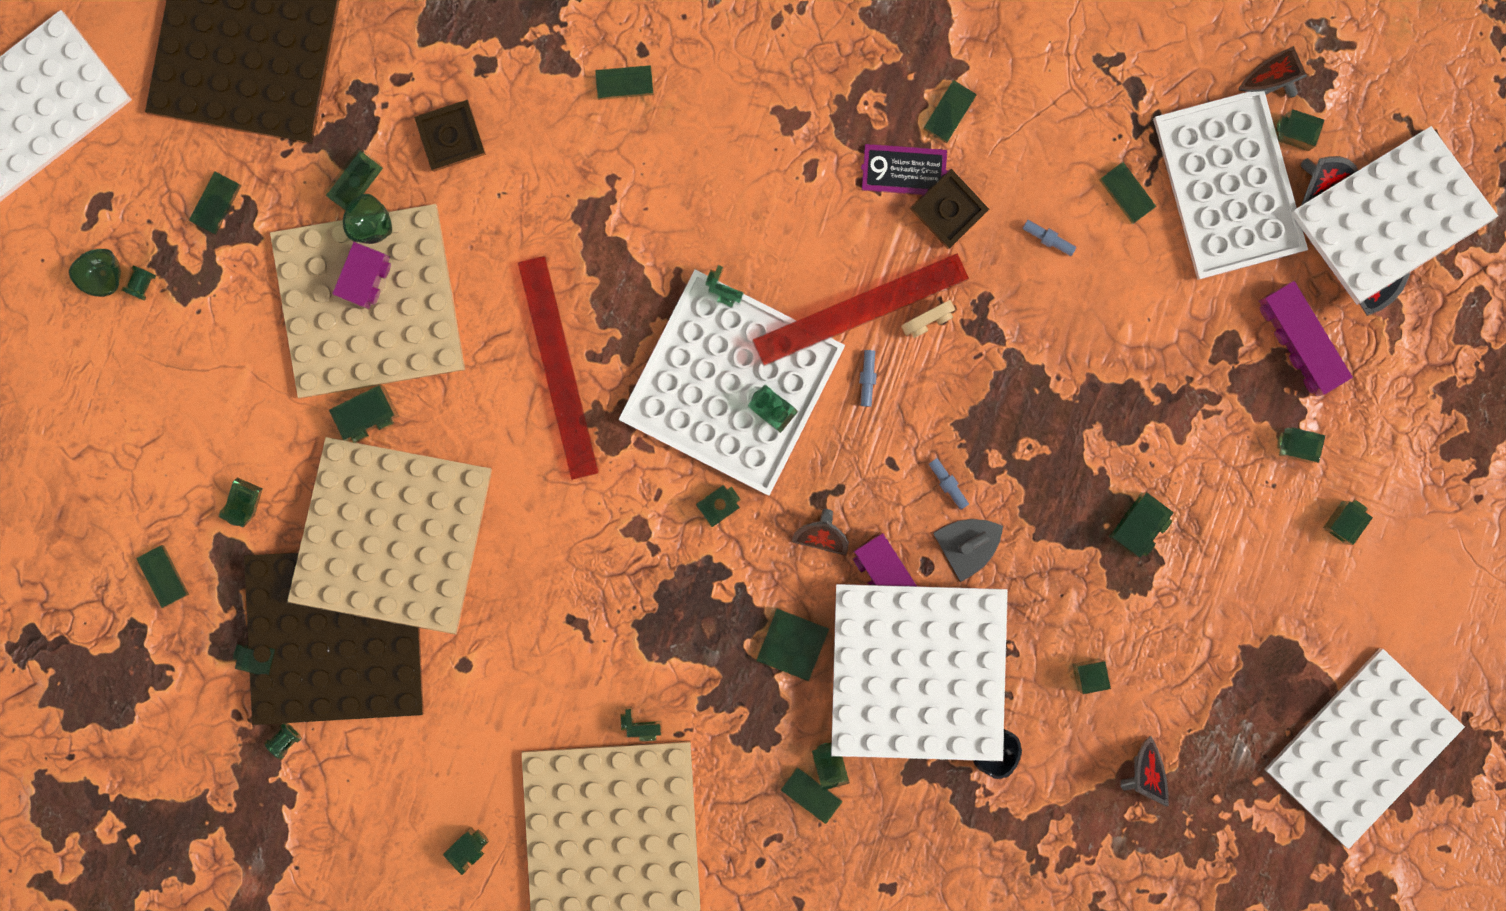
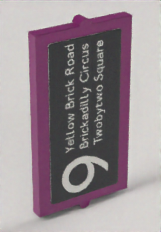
(902, 169)

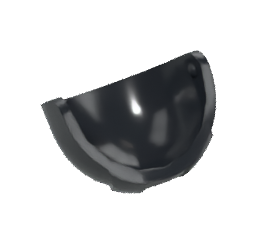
(1011, 756)

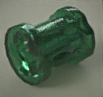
(138, 282)
(282, 741)

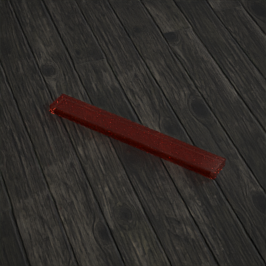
(860, 310)
(558, 367)

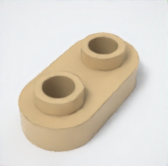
(939, 314)

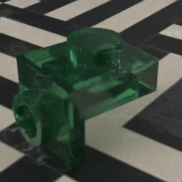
(726, 295)
(772, 408)
(241, 503)
(644, 730)
(829, 768)

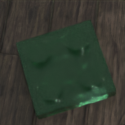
(792, 644)

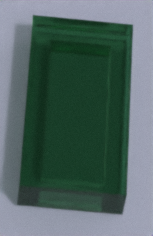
(624, 82)
(950, 111)
(1127, 193)
(215, 202)
(162, 576)
(810, 796)

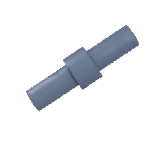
(1049, 237)
(868, 378)
(948, 484)

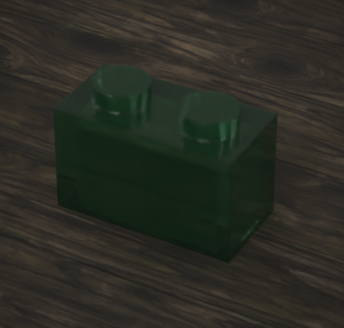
(353, 178)
(364, 413)
(1142, 525)

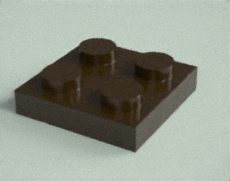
(450, 135)
(949, 208)

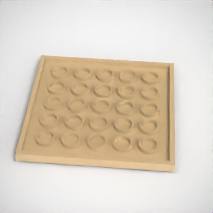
(351, 347)
(390, 536)
(611, 828)

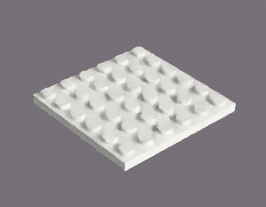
(705, 376)
(919, 672)

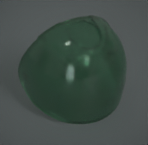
(366, 220)
(96, 272)

